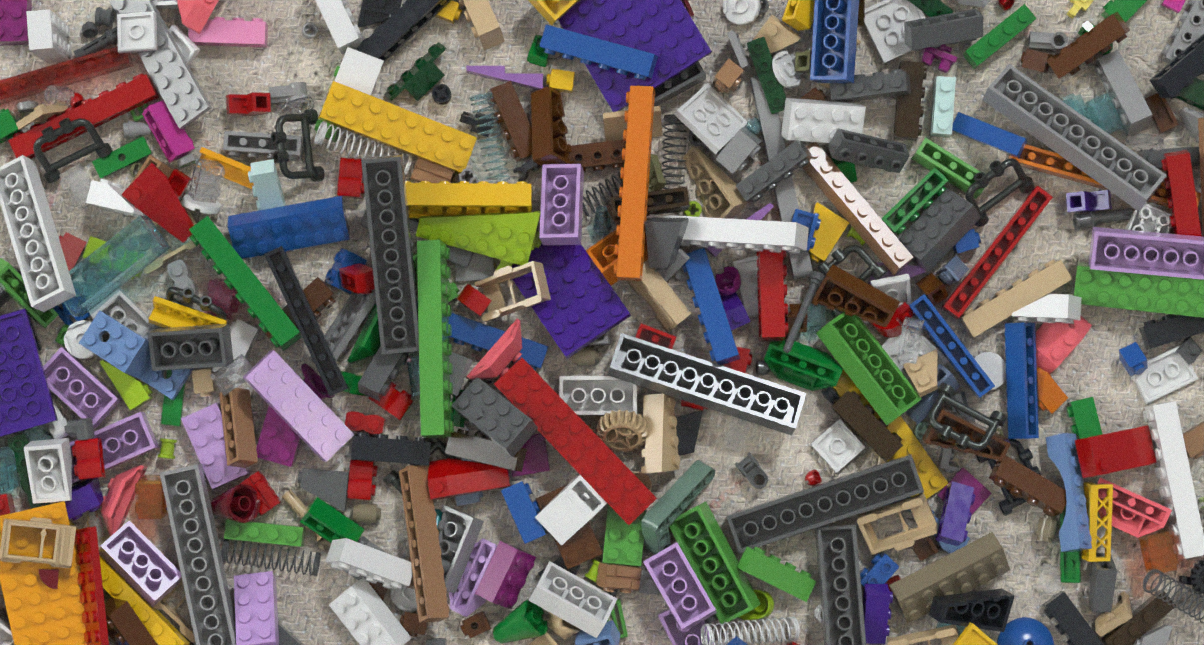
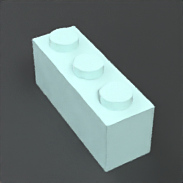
(942, 106)
(266, 185)

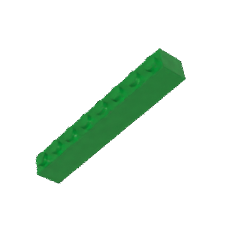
(245, 283)

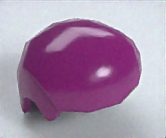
(728, 281)

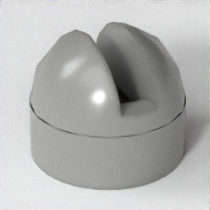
(307, 27)

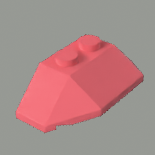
(195, 12)
(1057, 341)
(500, 355)
(120, 498)
(1133, 512)

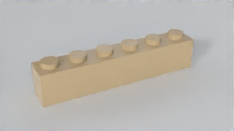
(1019, 296)

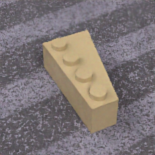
(484, 22)
(661, 438)

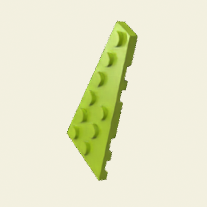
(490, 234)

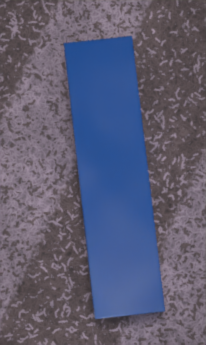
(989, 135)

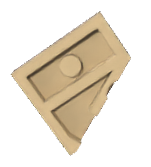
(777, 34)
(41, 114)
(924, 373)
(1120, 614)

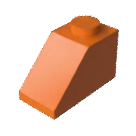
(1049, 393)

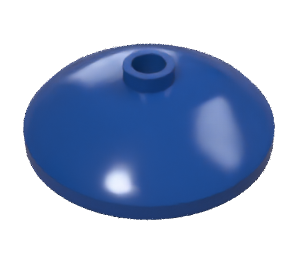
(1023, 630)

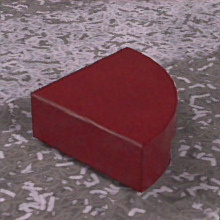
(49, 577)

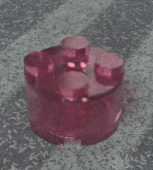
(223, 297)

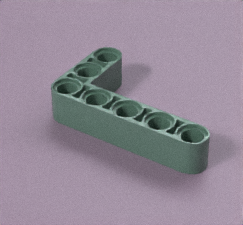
(672, 504)

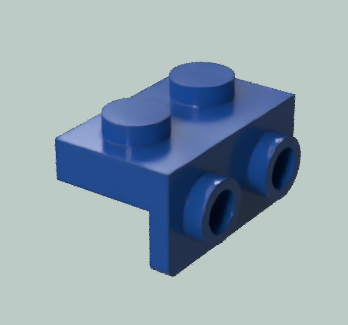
(809, 220)
(342, 259)
(879, 571)

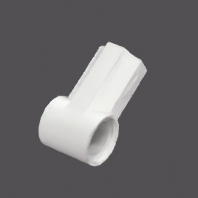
(57, 428)

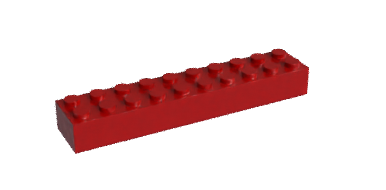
(575, 441)

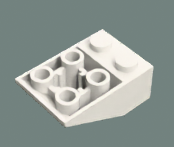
(1149, 220)
(1051, 309)
(570, 509)

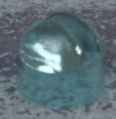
(754, 125)

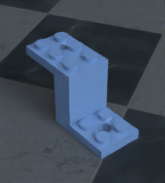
(130, 354)

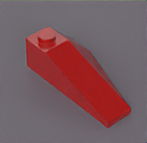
(158, 201)
(459, 477)

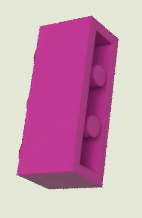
(169, 136)

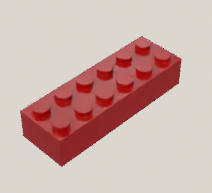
(771, 295)

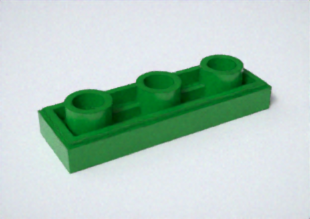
(133, 152)

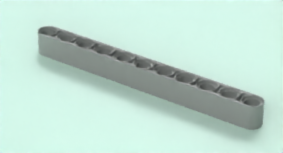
(785, 191)

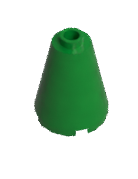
(521, 624)

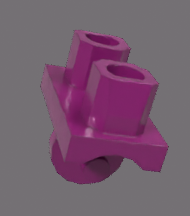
(947, 60)

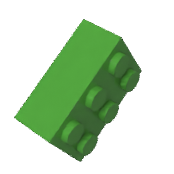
(623, 541)

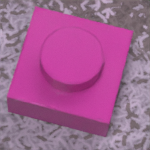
(1174, 5)

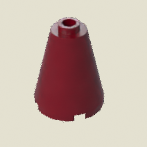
(237, 504)

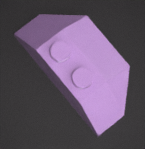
(464, 599)

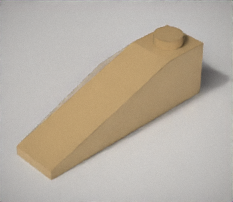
(714, 187)

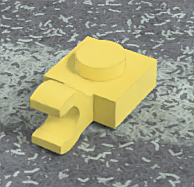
(1077, 5)

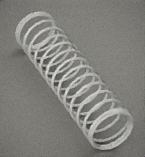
(322, 130)
(712, 639)

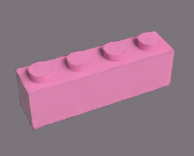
(232, 33)

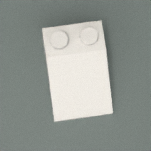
(110, 197)
(125, 311)
(49, 470)

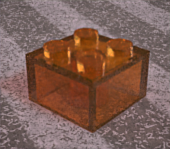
(151, 498)
(1158, 552)

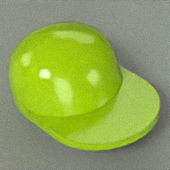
(763, 610)

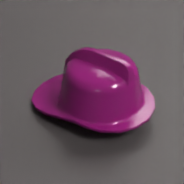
(315, 382)

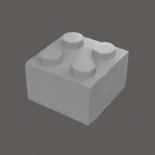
(738, 150)

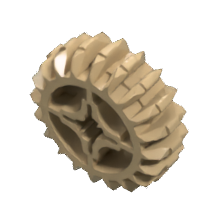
(622, 430)

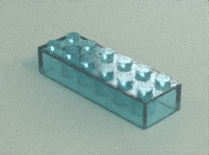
(114, 264)

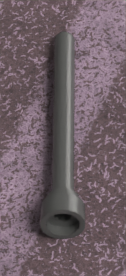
(814, 281)

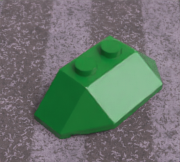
(368, 340)
(803, 365)

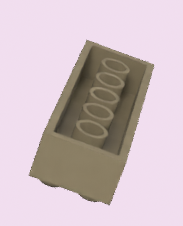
(950, 575)

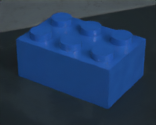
(524, 511)

